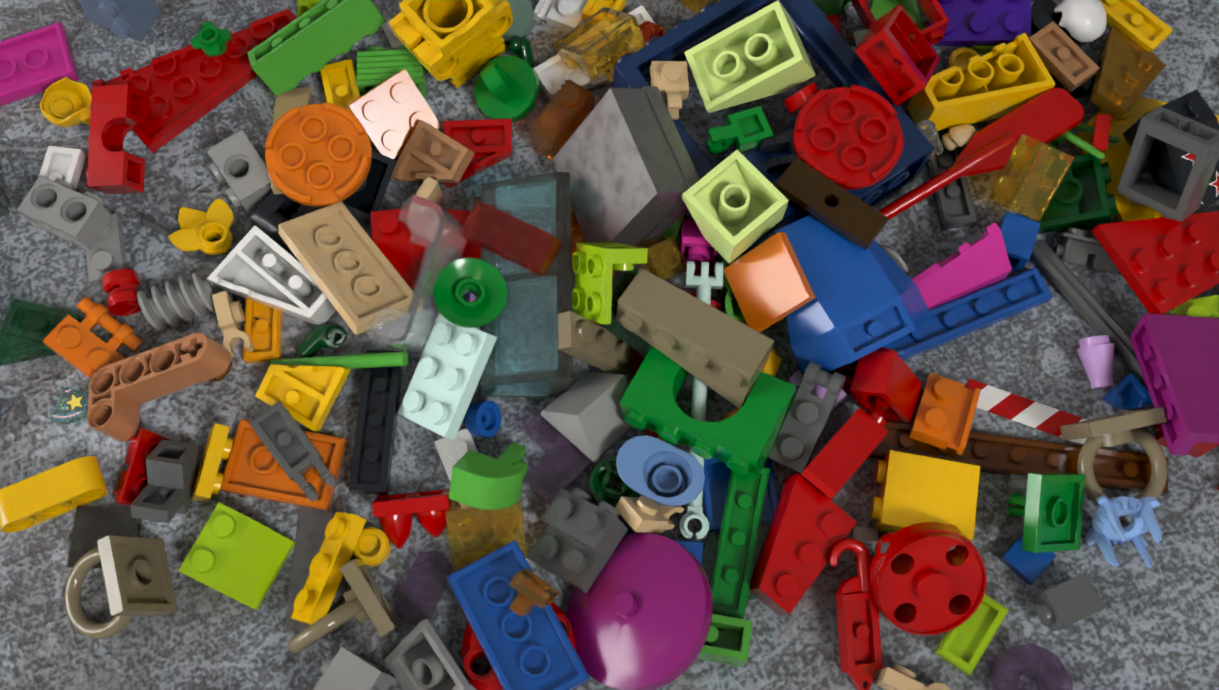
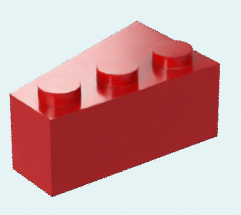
(797, 544)

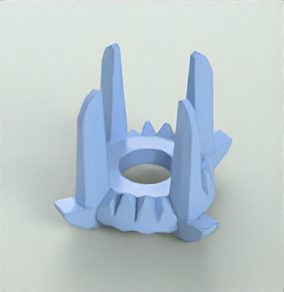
(1109, 530)

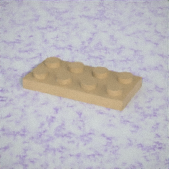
(346, 265)

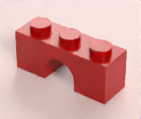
(113, 114)

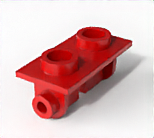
(135, 478)

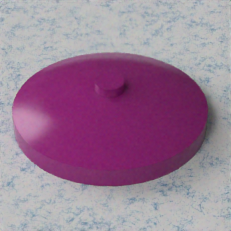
(642, 614)

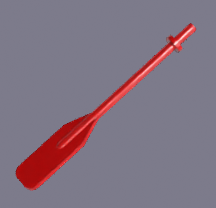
(990, 148)

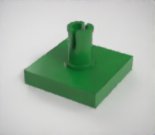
(1050, 511)

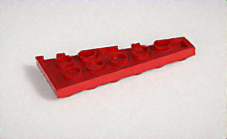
(191, 84)

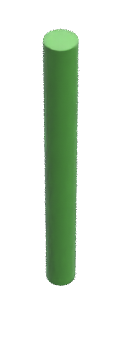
(353, 361)

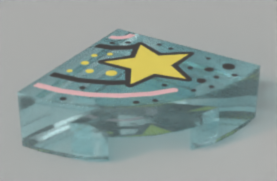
(71, 407)

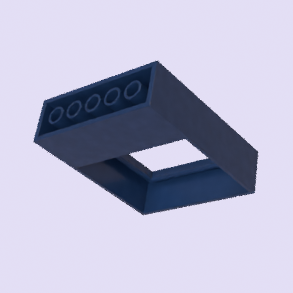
(827, 50)

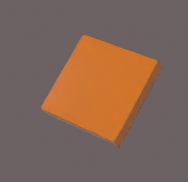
(769, 282)

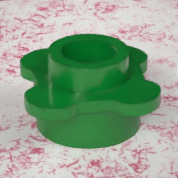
(216, 45)

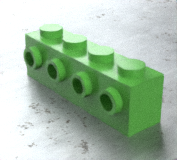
(313, 41)

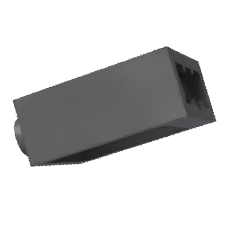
(1185, 135)

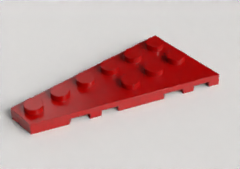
(1164, 257)

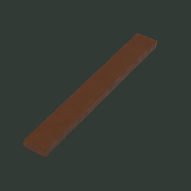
(1022, 456)

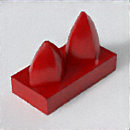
(397, 510)

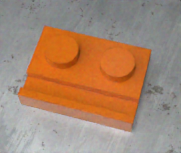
(945, 413)

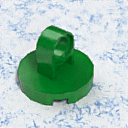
(507, 88)

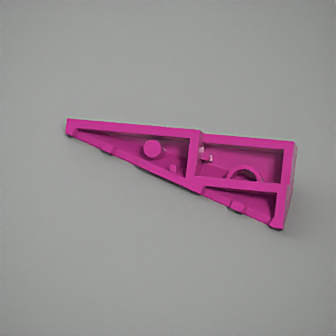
(966, 270)

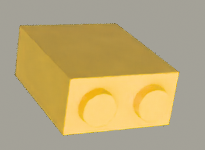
(924, 490)

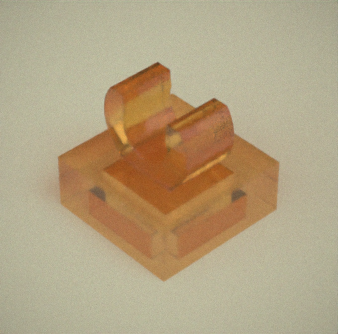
(531, 592)

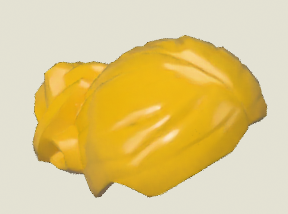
(67, 103)

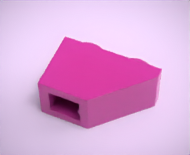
(695, 247)

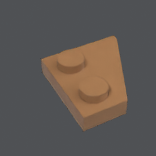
(433, 156)

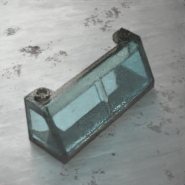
(526, 346)

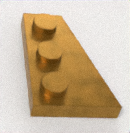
(1123, 73)

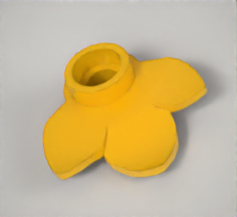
(201, 227)

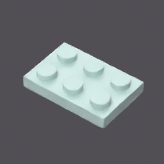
(446, 377)

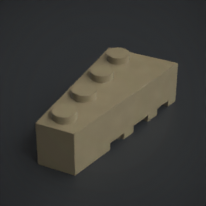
(695, 335)

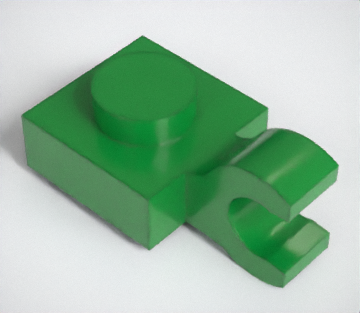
(743, 129)

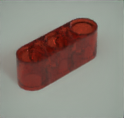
(511, 238)

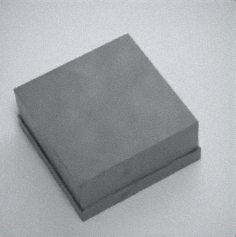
(627, 169)

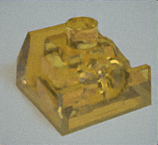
(600, 42)

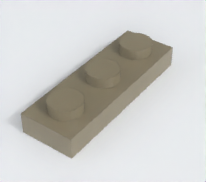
(593, 344)

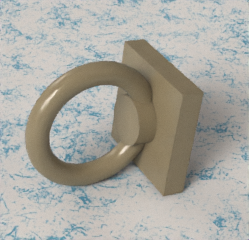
(1114, 431)
(134, 579)
(362, 601)

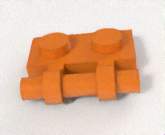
(83, 348)

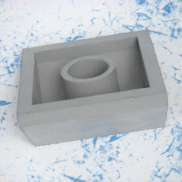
(591, 413)
(427, 662)

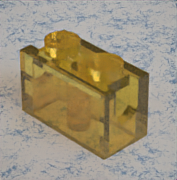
(1031, 177)

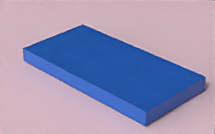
(522, 650)

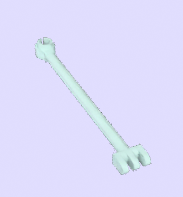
(699, 390)

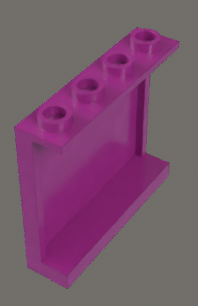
(1181, 375)

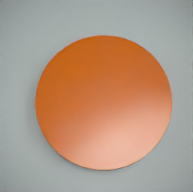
(318, 154)

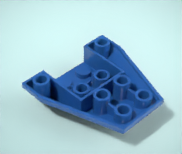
(858, 301)

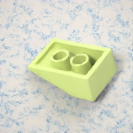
(750, 60)

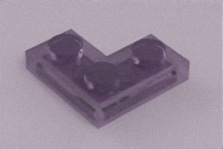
(561, 464)

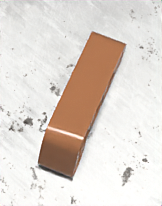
(126, 384)

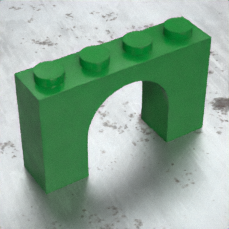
(738, 441)

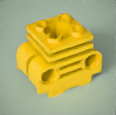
(453, 35)

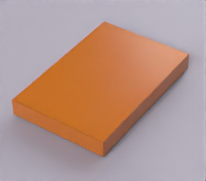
(257, 474)

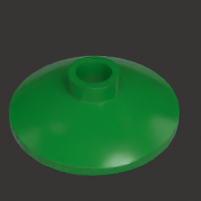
(473, 277)

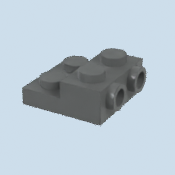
(577, 538)

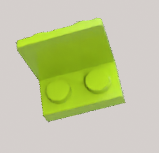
(593, 272)

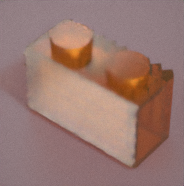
(561, 118)

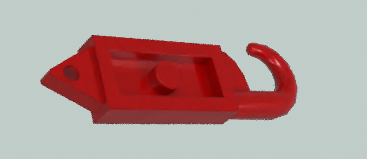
(857, 618)

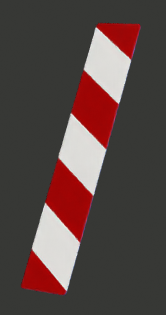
(1023, 410)

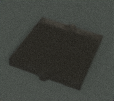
(96, 523)

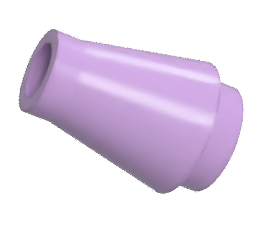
(1098, 360)

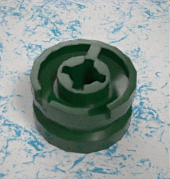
(599, 483)

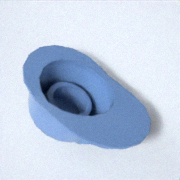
(660, 471)

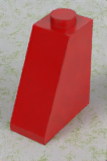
(846, 452)

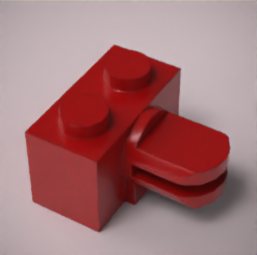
(883, 384)

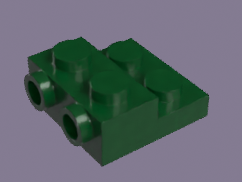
(1081, 197)

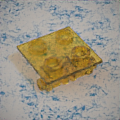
(481, 531)

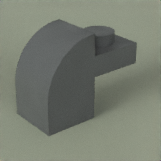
(171, 481)

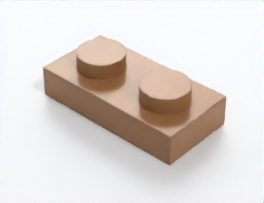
(1063, 57)

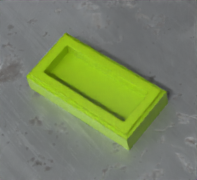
(967, 643)

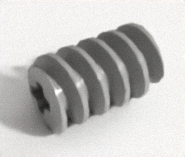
(178, 303)

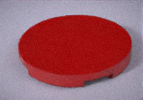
(849, 136)

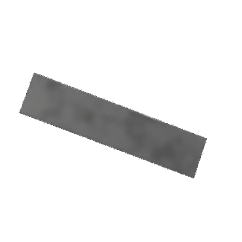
(308, 542)

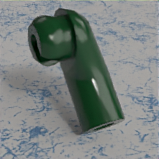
(522, 47)
(321, 337)

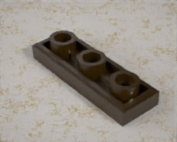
(847, 216)

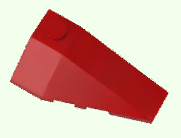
(393, 241)

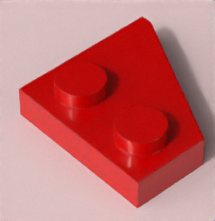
(487, 138)

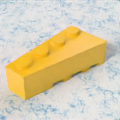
(983, 86)

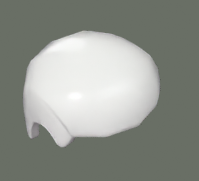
(1083, 19)

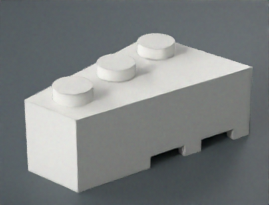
(273, 278)

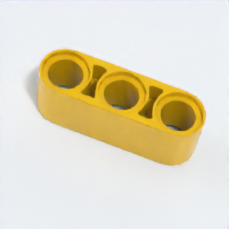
(51, 494)

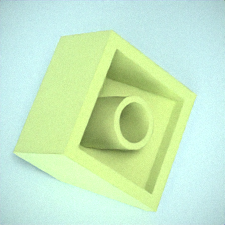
(734, 206)

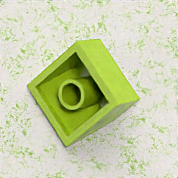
(237, 556)

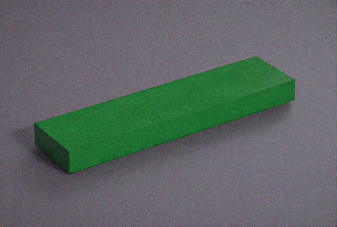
(737, 542)

